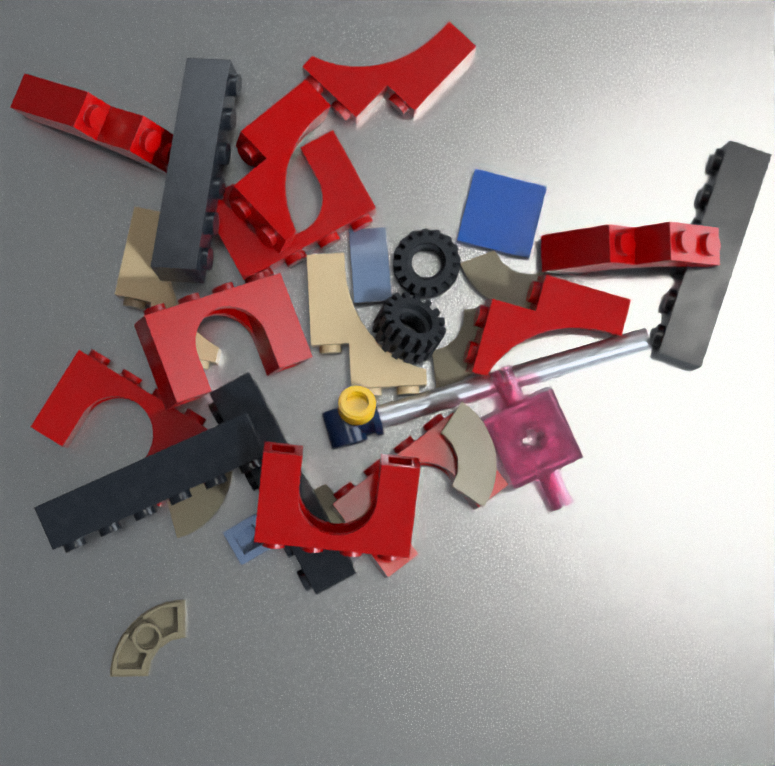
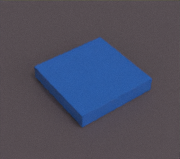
(501, 214)

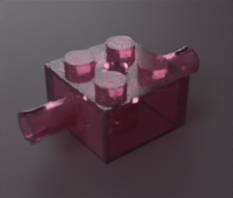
(553, 447)

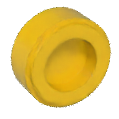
(356, 405)

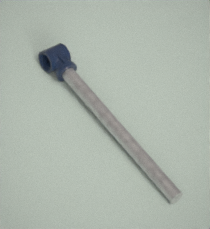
(344, 434)

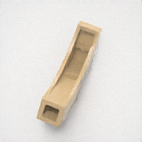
(141, 285)
(337, 325)

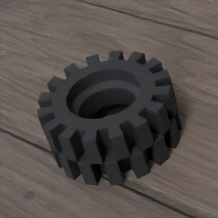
(430, 240)
(400, 339)

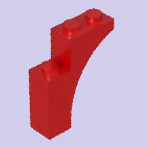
(408, 80)
(94, 120)
(268, 147)
(630, 247)
(553, 306)

